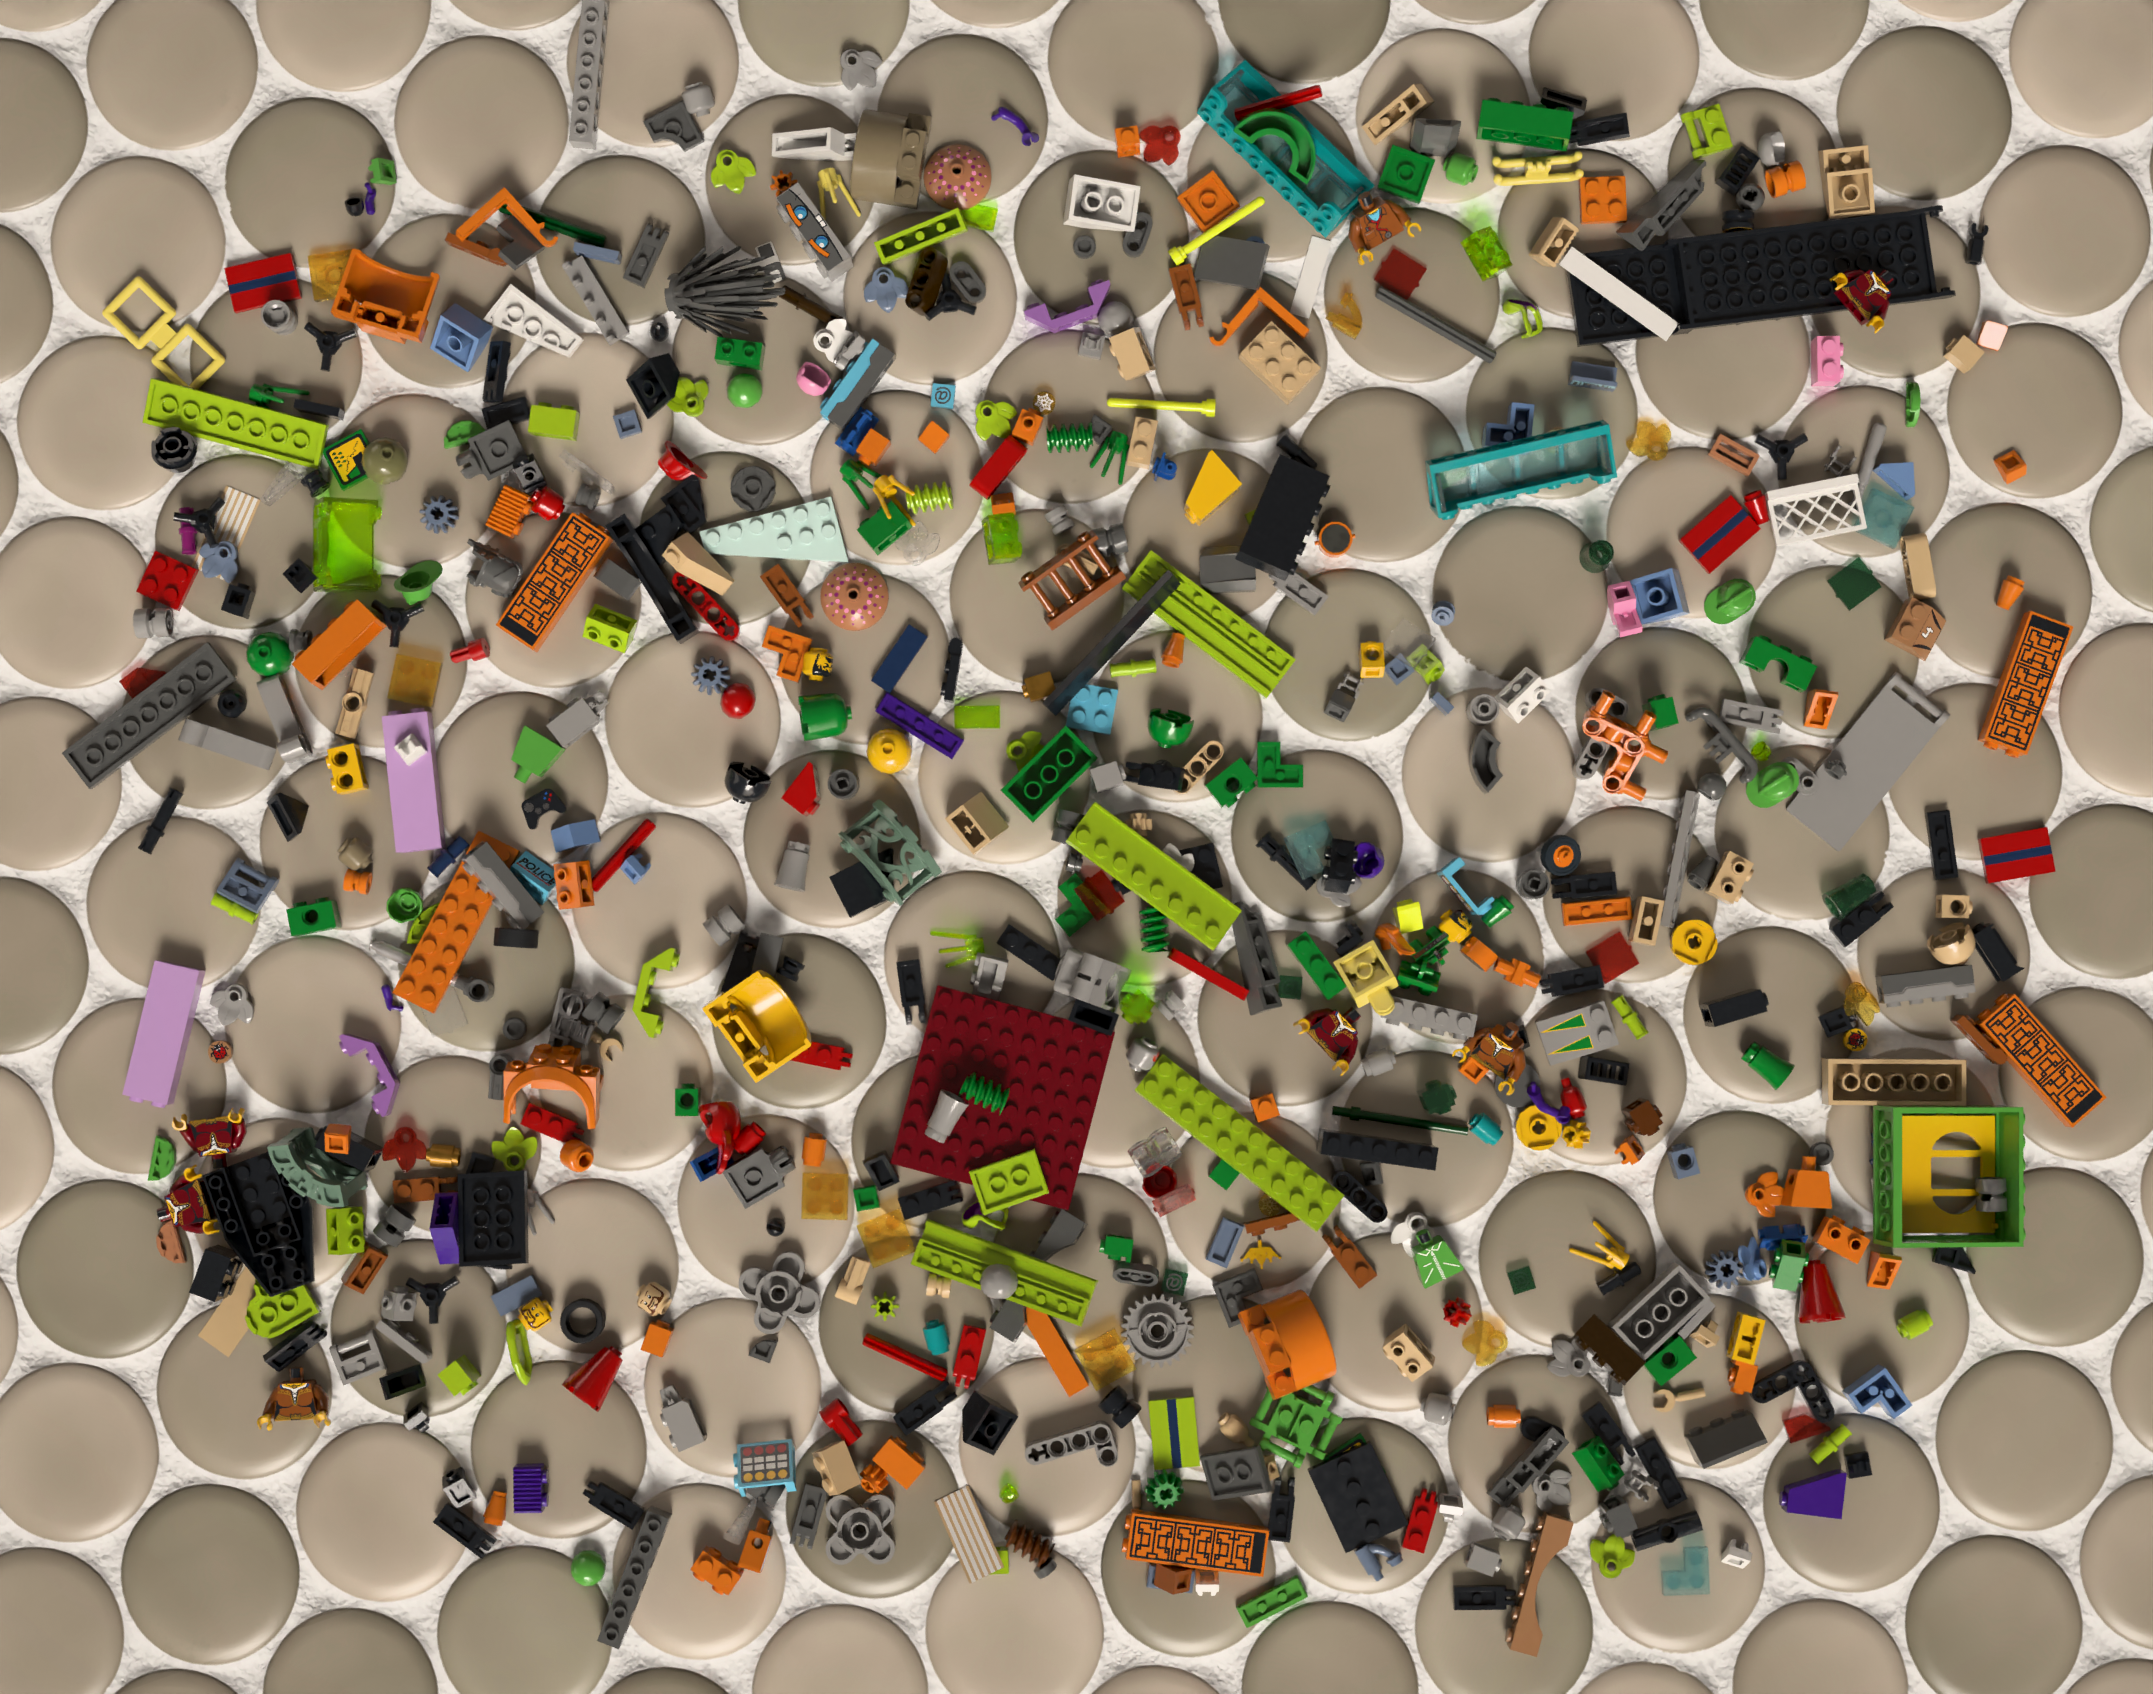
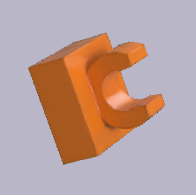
(1631, 1149)

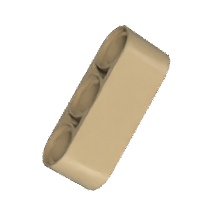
(1918, 566)
(1207, 762)

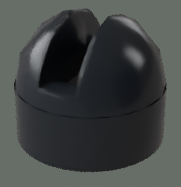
(354, 206)
(664, 332)
(775, 1222)

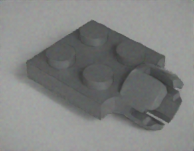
(491, 452)
(759, 1174)

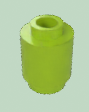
(1914, 1324)

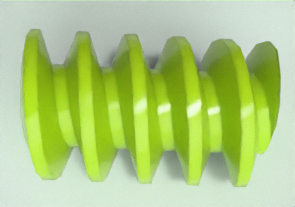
(930, 497)

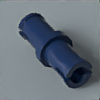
(448, 856)

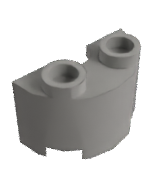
(990, 976)

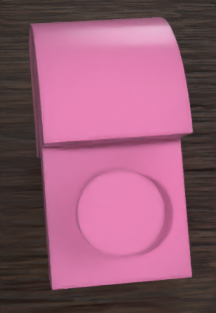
(1623, 608)

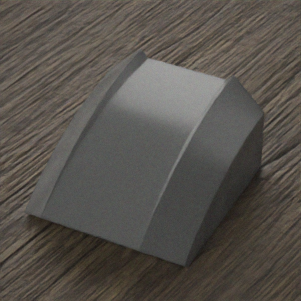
(1434, 136)
(1224, 573)

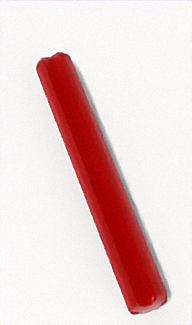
(1281, 101)
(622, 854)
(905, 1357)

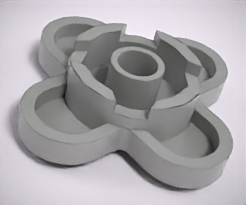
(774, 1309)
(848, 1541)

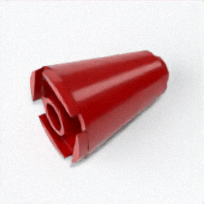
(1818, 1295)
(595, 1377)

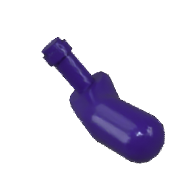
(369, 200)
(388, 996)

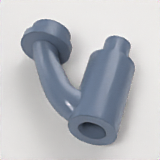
(1367, 1557)

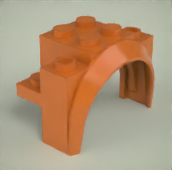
(556, 1070)

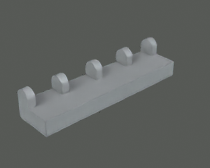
(595, 300)

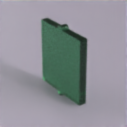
(1854, 583)

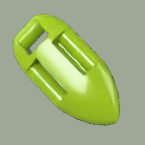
(519, 1350)

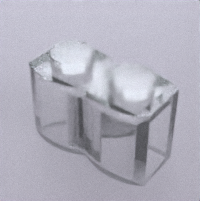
(1154, 1152)

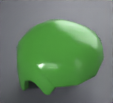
(744, 390)
(404, 905)
(588, 1568)

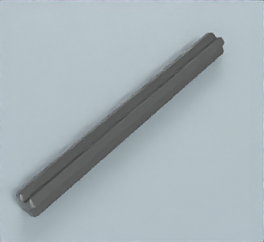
(1435, 324)

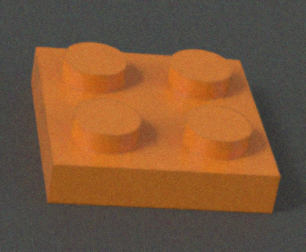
(1602, 200)
(1208, 202)

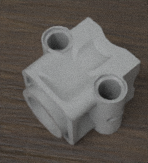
(1091, 979)

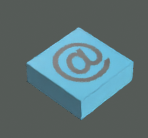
(943, 396)

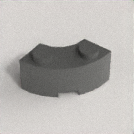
(1483, 762)

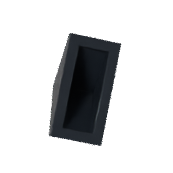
(881, 1170)
(402, 1381)

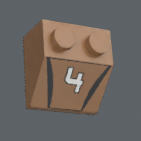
(1916, 628)

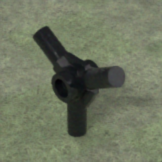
(949, 301)
(329, 342)
(1781, 451)
(203, 520)
(396, 618)
(433, 1294)

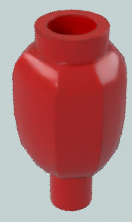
(1573, 1098)

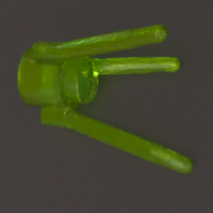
(971, 947)

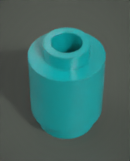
(1485, 1128)
(936, 1337)

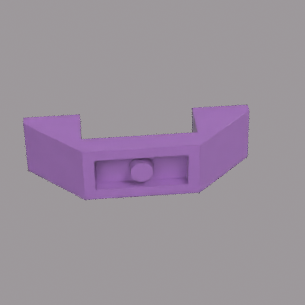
(1039, 314)
(385, 1099)

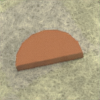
(170, 1243)

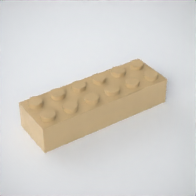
(1894, 1081)

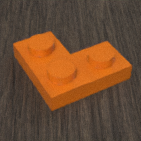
(793, 650)

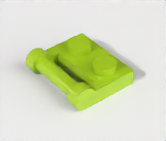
(1713, 130)

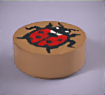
(220, 1051)

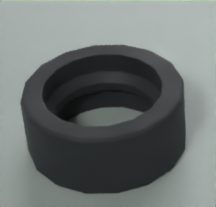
(516, 938)
(565, 1318)

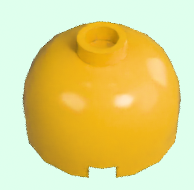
(889, 751)

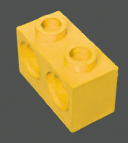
(353, 767)
(1745, 1338)

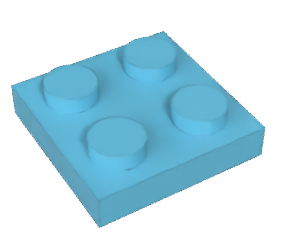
(1092, 709)

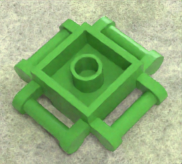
(1296, 1423)

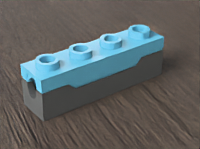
(857, 385)

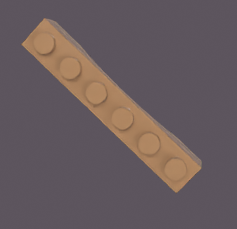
(1551, 1538)

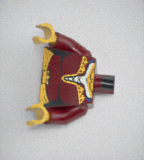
(1864, 295)
(1333, 1034)
(214, 1135)
(189, 1204)

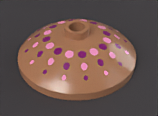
(960, 189)
(865, 608)

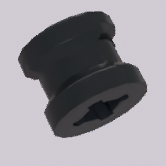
(315, 483)
(789, 970)

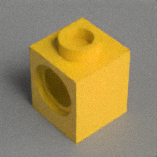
(1368, 667)

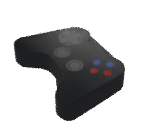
(541, 804)

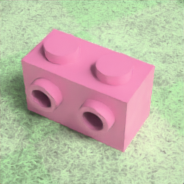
(1826, 361)

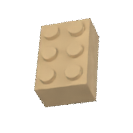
(1279, 363)

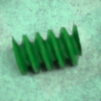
(1070, 437)
(1154, 930)
(984, 1092)

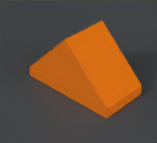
(1819, 708)
(1882, 1269)

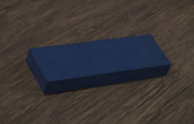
(899, 658)

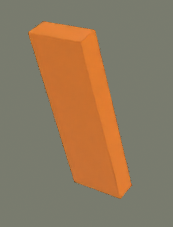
(1596, 911)

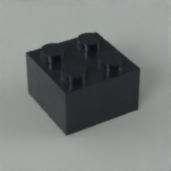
(216, 1273)

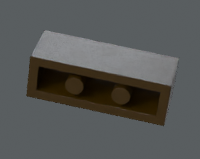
(1608, 1350)

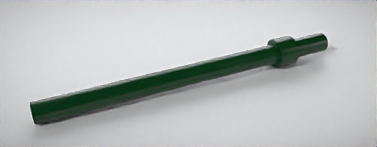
(1356, 1113)

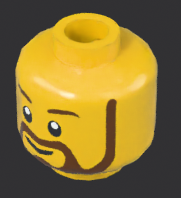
(535, 1314)

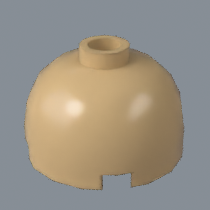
(1953, 944)

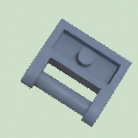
(244, 892)

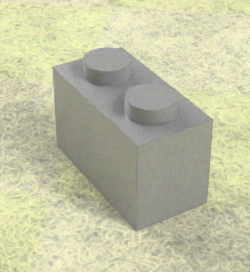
(1107, 776)

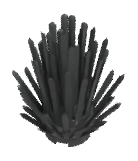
(721, 295)

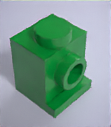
(1117, 1247)

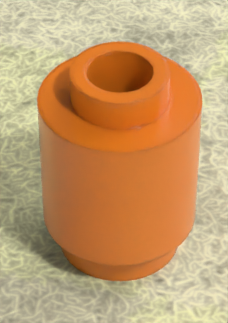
(814, 1149)
(1503, 1416)

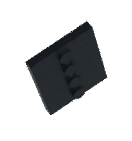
(493, 1218)
(1357, 1496)

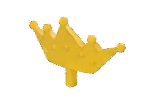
(1260, 1254)

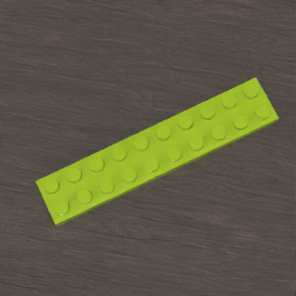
(1239, 1143)

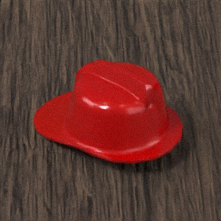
(677, 464)

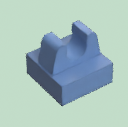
(634, 869)

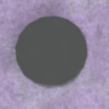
(753, 488)
(1520, 1096)

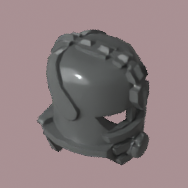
(496, 572)

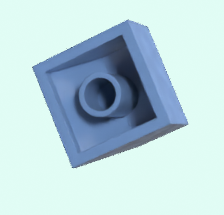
(461, 337)
(1660, 596)

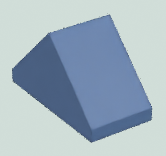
(1899, 477)
(575, 835)

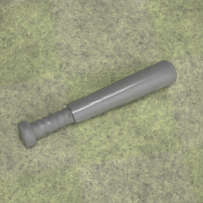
(1871, 453)

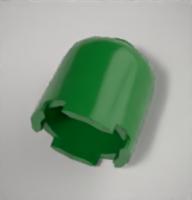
(823, 715)

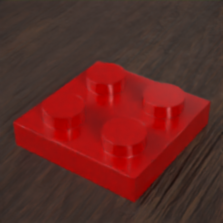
(167, 581)

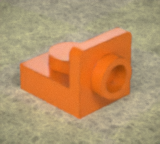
(1003, 503)

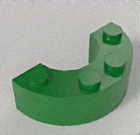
(1288, 127)

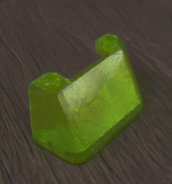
(345, 545)

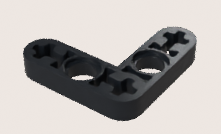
(1795, 1381)

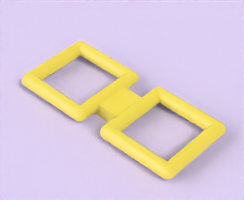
(162, 334)

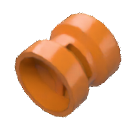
(357, 881)

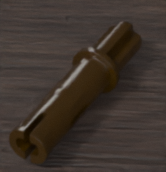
(808, 305)

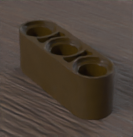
(928, 271)

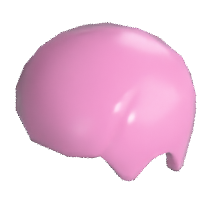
(812, 379)

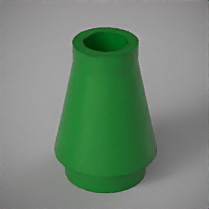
(1501, 908)

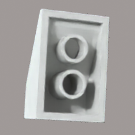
(1101, 204)

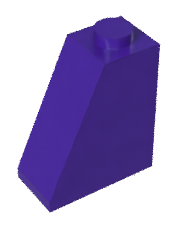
(445, 1227)
(1816, 1495)

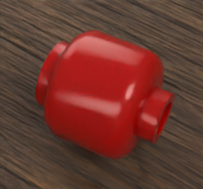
(547, 503)

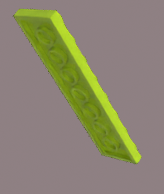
(236, 423)

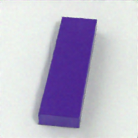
(919, 725)

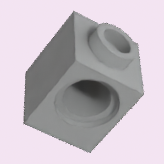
(1483, 1559)

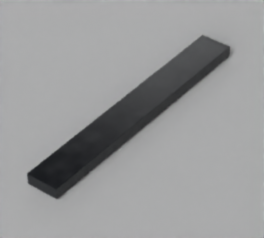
(1111, 643)

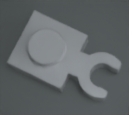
(852, 347)

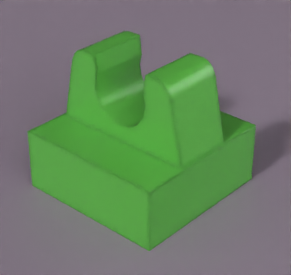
(383, 171)

